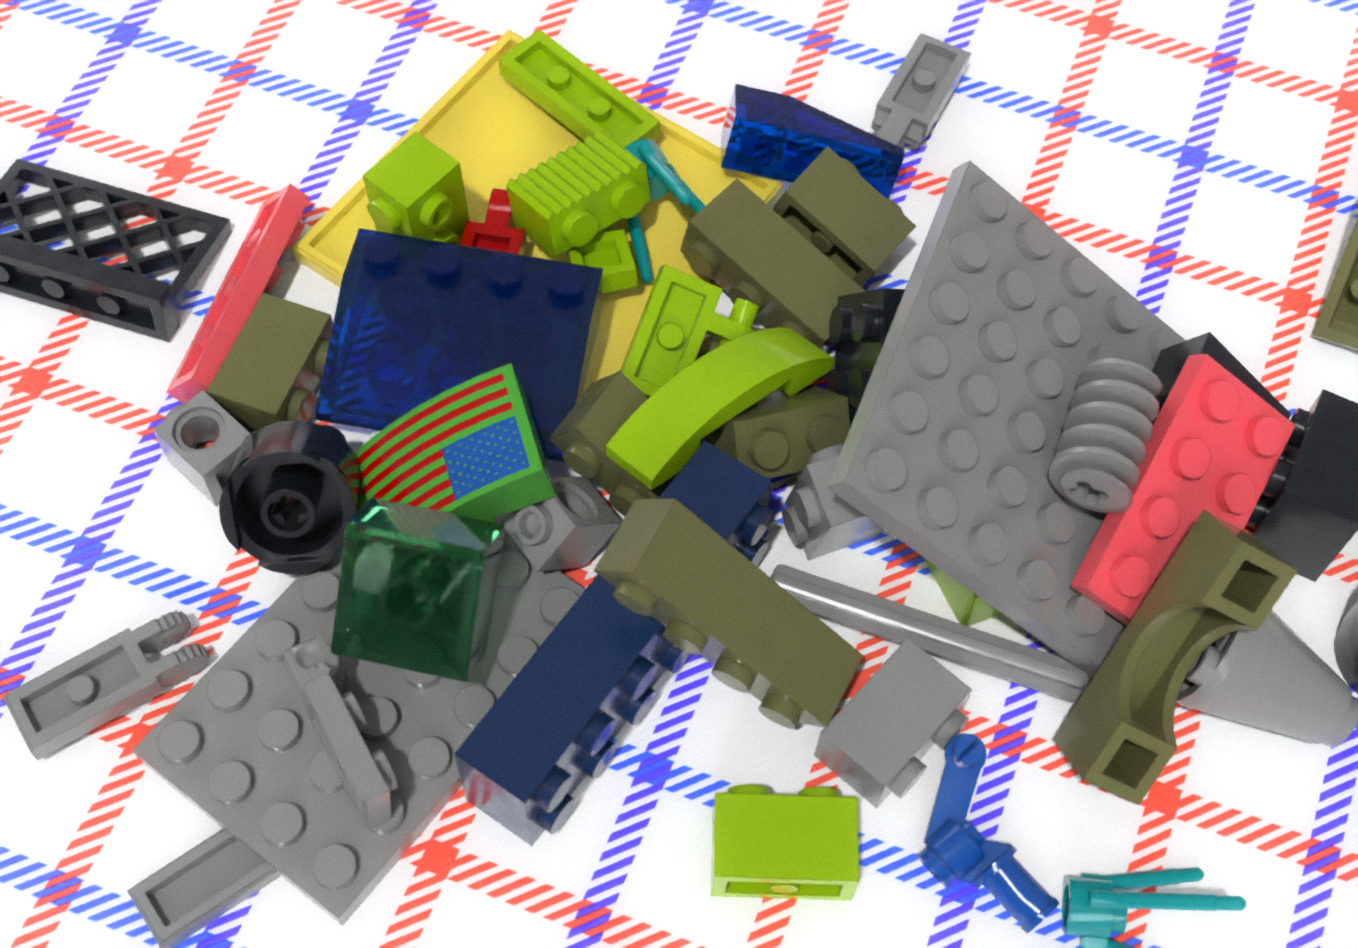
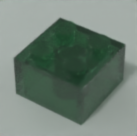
(417, 588)

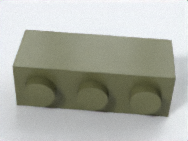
(766, 262)

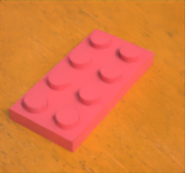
(1205, 453)

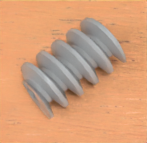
(1106, 435)

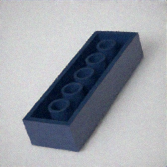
(596, 671)

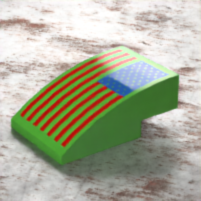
(461, 452)

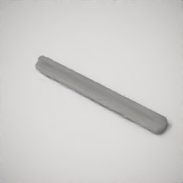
(933, 634)

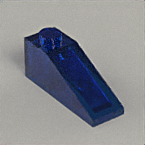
(782, 136)

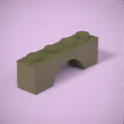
(1125, 717)

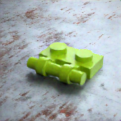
(674, 327)

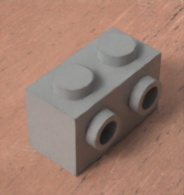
(821, 517)

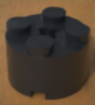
(291, 495)

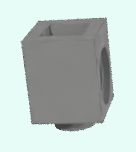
(187, 428)
(564, 528)

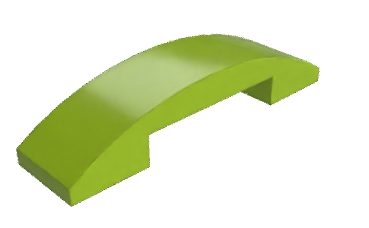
(708, 394)

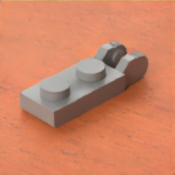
(102, 683)

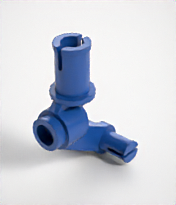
(961, 853)

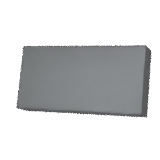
(199, 887)

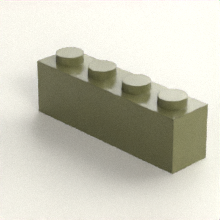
(728, 612)

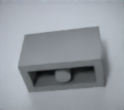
(893, 723)

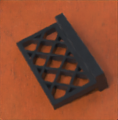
(89, 288)

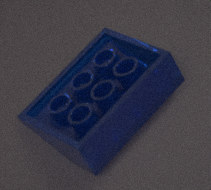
(440, 313)

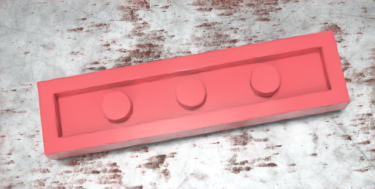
(249, 276)

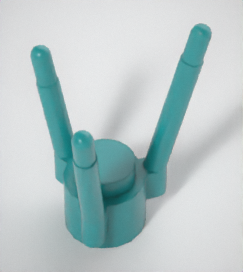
(661, 180)
(1100, 904)

